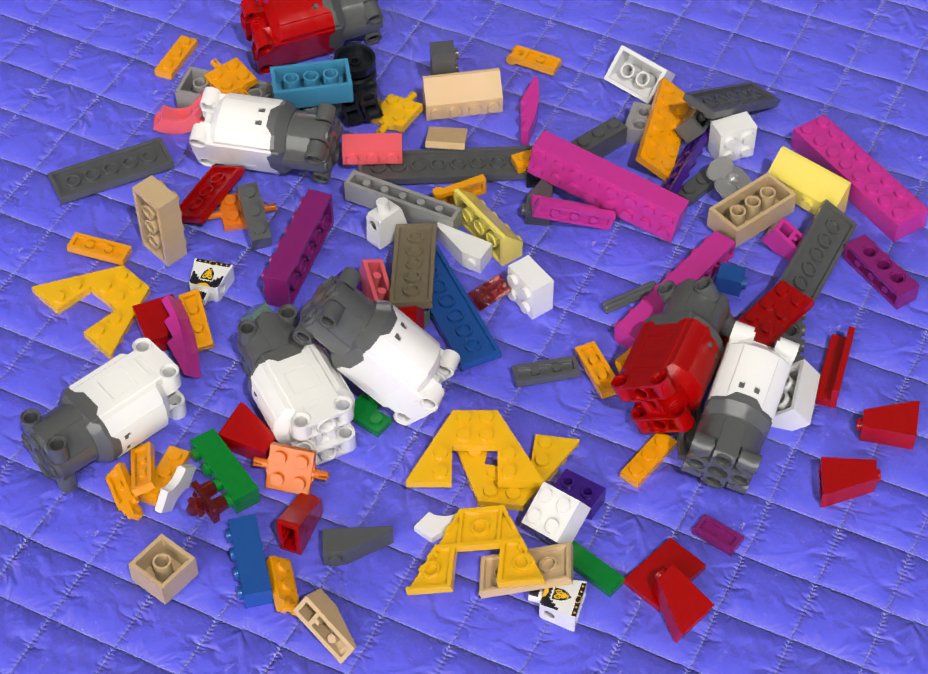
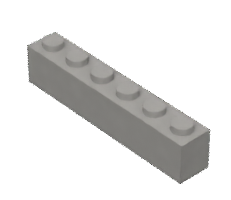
(416, 206)

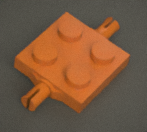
(231, 213)
(291, 468)

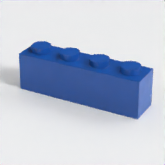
(250, 561)

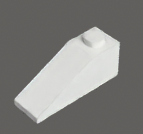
(465, 248)

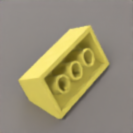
(809, 181)
(487, 226)

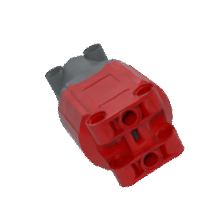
(304, 29)
(675, 356)

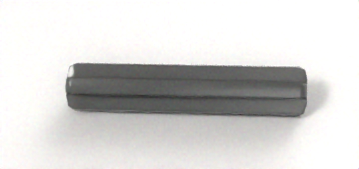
(628, 297)

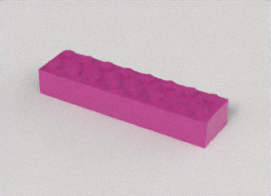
(607, 186)
(871, 188)

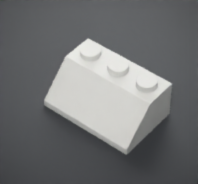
(636, 74)
(797, 397)

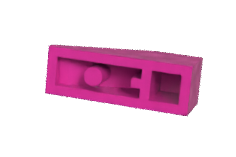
(782, 238)

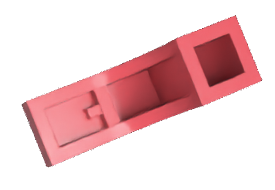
(178, 120)

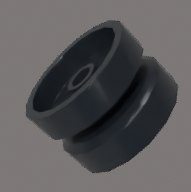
(360, 60)

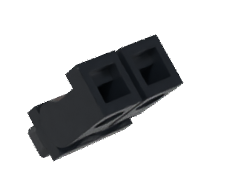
(366, 99)

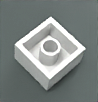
(732, 136)
(530, 287)
(555, 514)

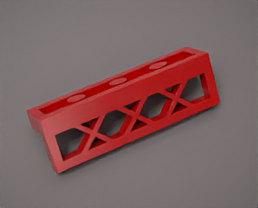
(834, 369)

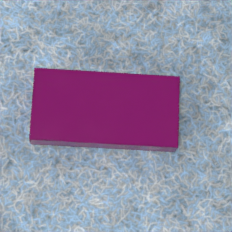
(718, 535)

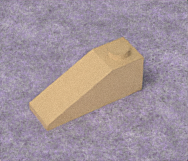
(326, 623)

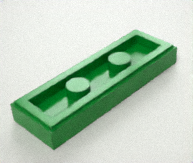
(595, 570)

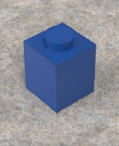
(731, 279)

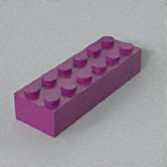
(298, 248)

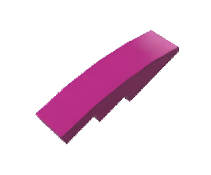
(529, 111)
(183, 339)

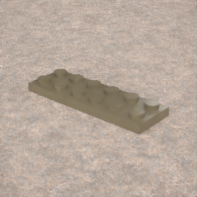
(413, 265)

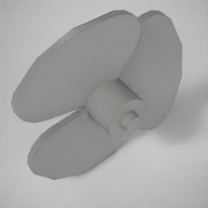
(726, 176)

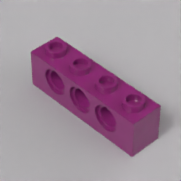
(880, 271)

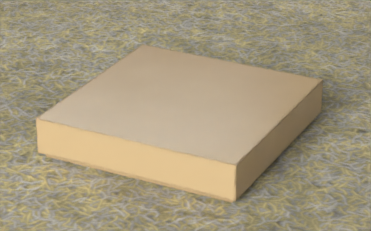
(446, 138)

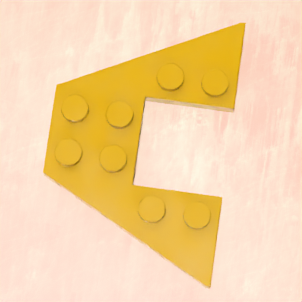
(114, 287)
(474, 432)
(547, 457)
(475, 531)

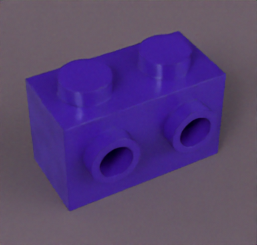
(583, 490)

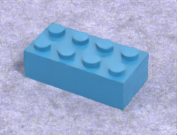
(313, 83)

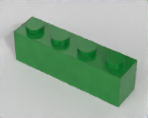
(224, 470)

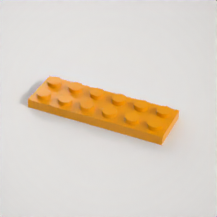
(660, 139)

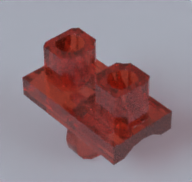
(490, 291)
(202, 503)

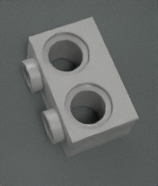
(637, 121)

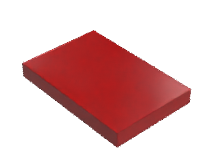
(666, 555)

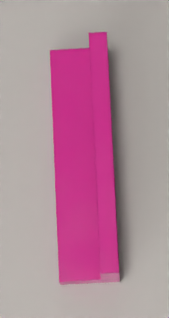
(571, 212)

